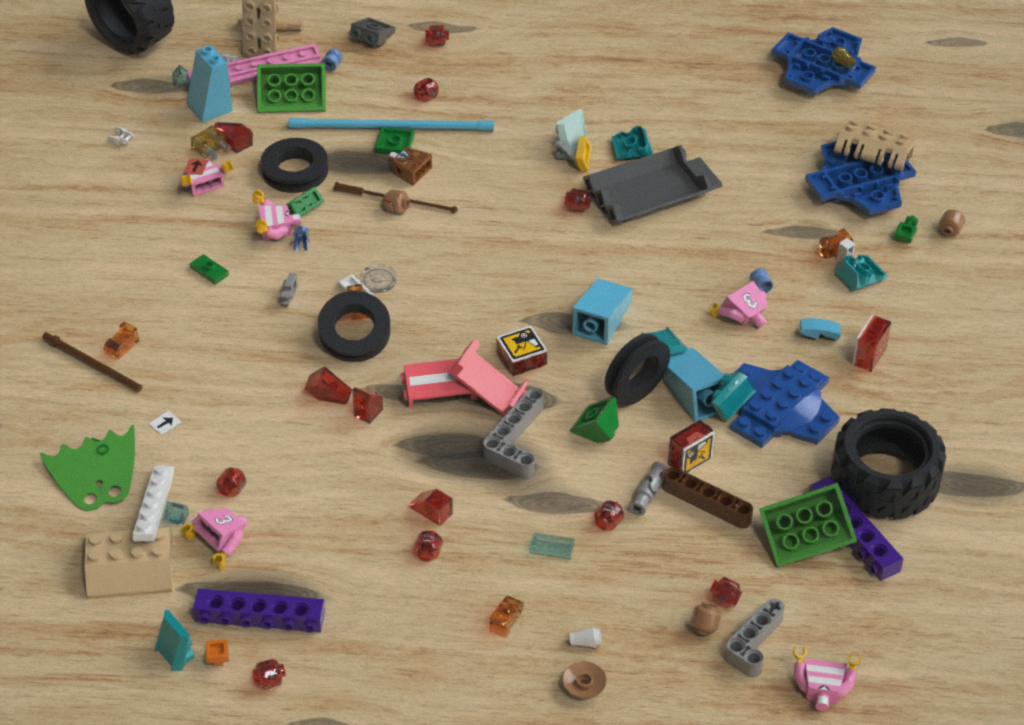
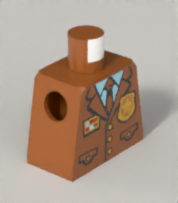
(411, 164)

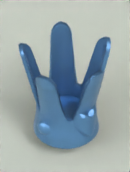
(301, 234)

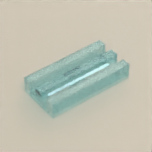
(552, 549)

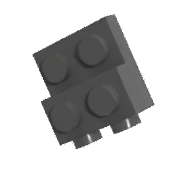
(371, 31)

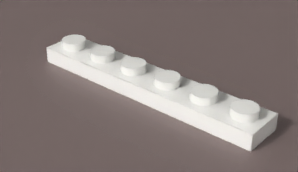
(153, 503)

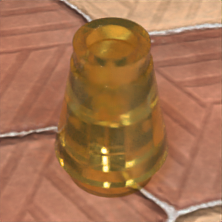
(843, 57)

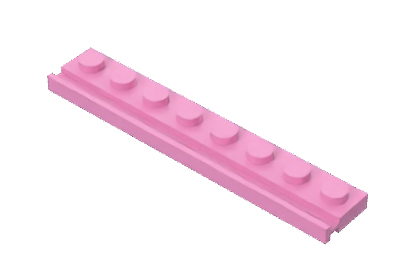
(246, 69)

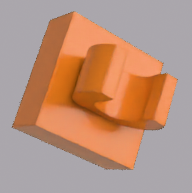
(217, 652)

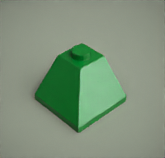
(598, 421)

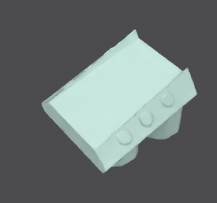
(570, 128)

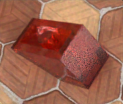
(236, 135)
(328, 387)
(366, 404)
(433, 505)

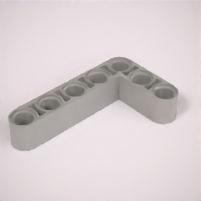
(499, 446)

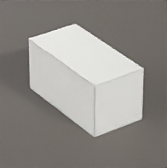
(845, 248)

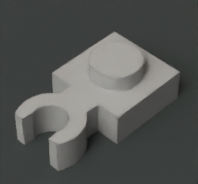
(290, 287)

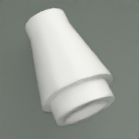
(588, 638)

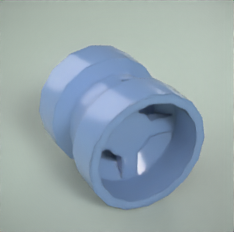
(332, 59)
(761, 280)

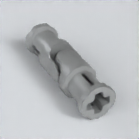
(648, 489)

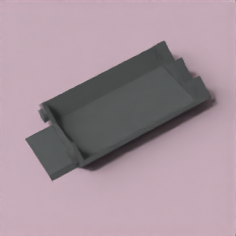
(649, 183)

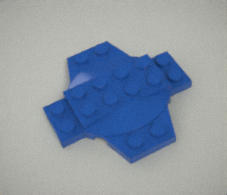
(813, 67)
(862, 183)
(784, 403)

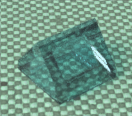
(180, 76)
(176, 513)

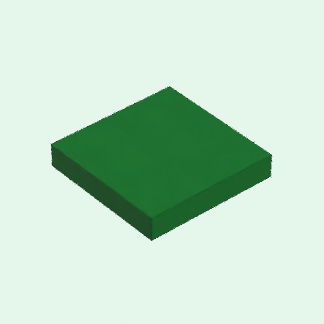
(393, 140)

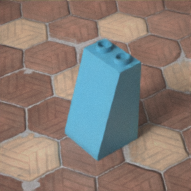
(209, 85)
(600, 311)
(693, 383)

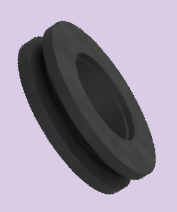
(294, 149)
(348, 303)
(627, 359)

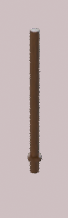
(55, 341)

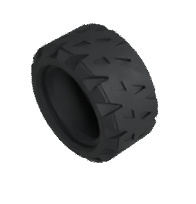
(132, 23)
(897, 434)

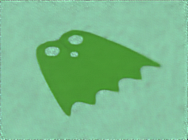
(81, 468)

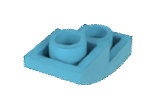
(814, 327)

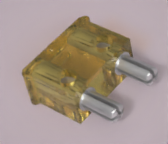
(209, 142)

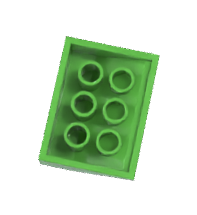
(291, 87)
(808, 525)

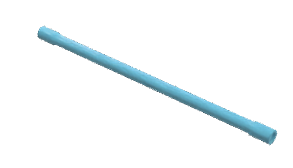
(481, 125)

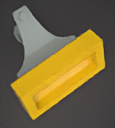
(578, 153)

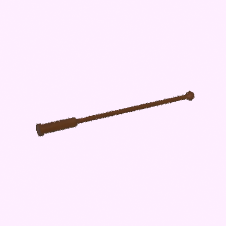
(358, 190)

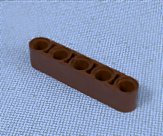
(708, 497)

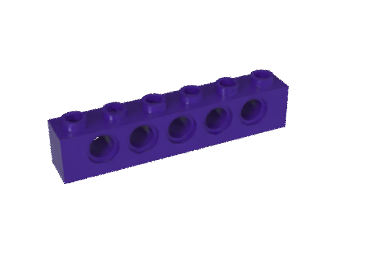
(871, 544)
(259, 610)

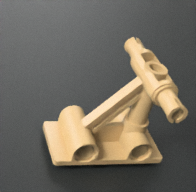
(260, 24)

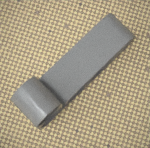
(743, 645)

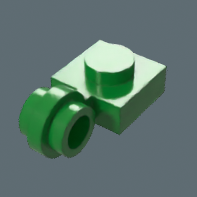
(906, 231)

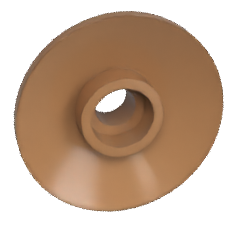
(586, 673)

